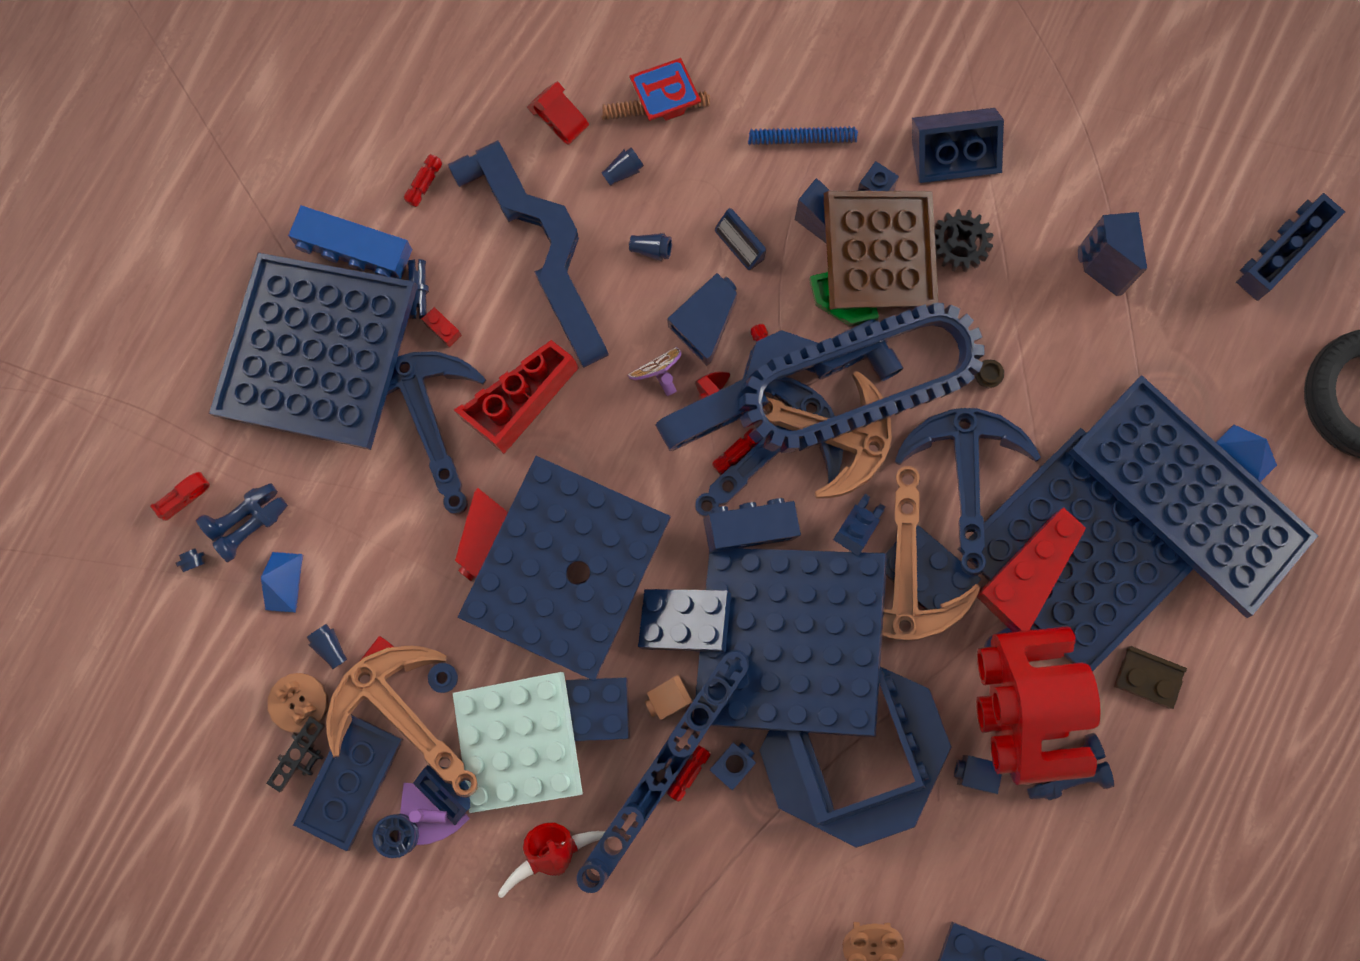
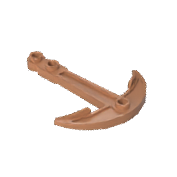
(858, 441)
(905, 602)
(381, 695)

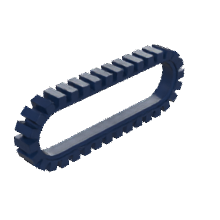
(848, 343)

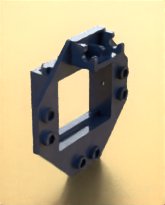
(803, 791)

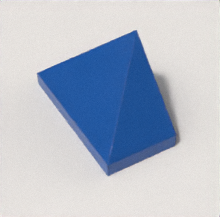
(1249, 451)
(281, 582)

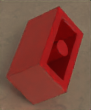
(441, 327)

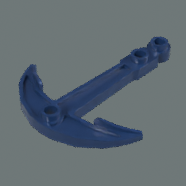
(413, 388)
(796, 396)
(966, 448)

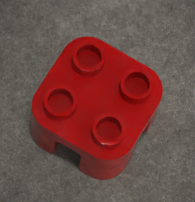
(1036, 705)

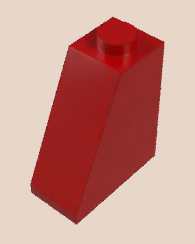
(479, 533)

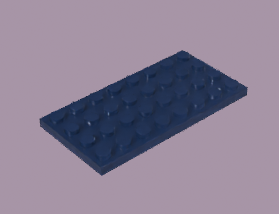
(1194, 496)

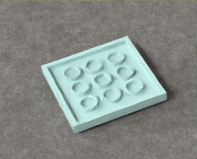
(518, 742)

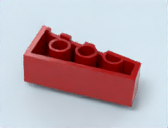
(518, 396)
(1029, 576)

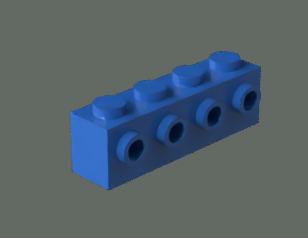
(350, 243)

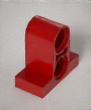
(559, 113)

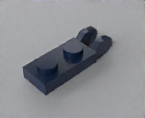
(859, 526)

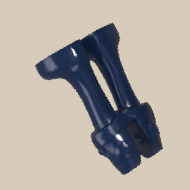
(254, 499)
(1103, 775)

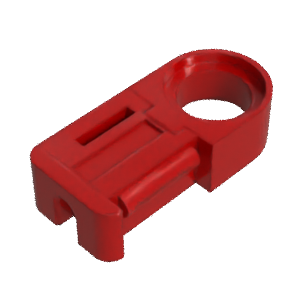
(181, 496)

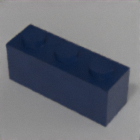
(751, 525)

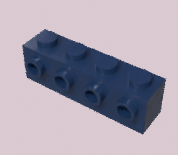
(1293, 243)

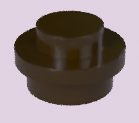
(990, 374)

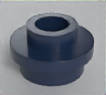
(190, 560)
(451, 680)

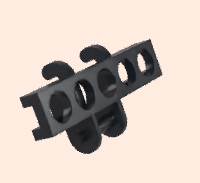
(295, 764)

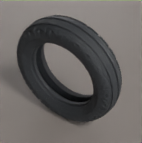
(1321, 394)

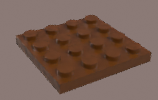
(880, 249)

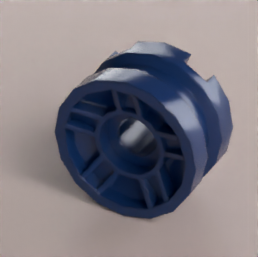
(387, 845)

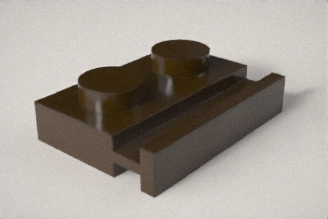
(1150, 677)

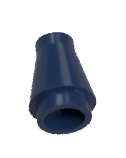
(622, 167)
(652, 245)
(327, 646)

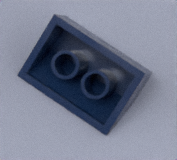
(958, 144)
(1114, 252)

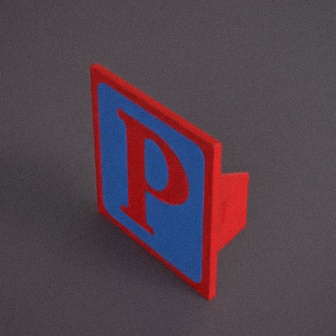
(665, 90)

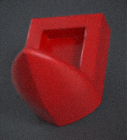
(711, 383)

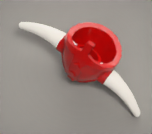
(548, 851)

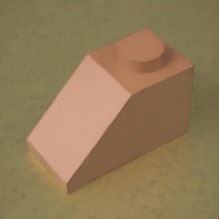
(668, 698)

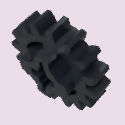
(960, 252)

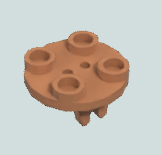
(289, 691)
(873, 943)

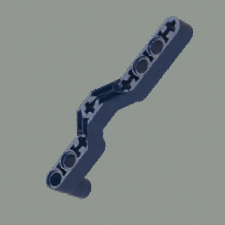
(561, 232)
(722, 407)
(649, 790)

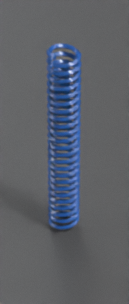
(764, 134)

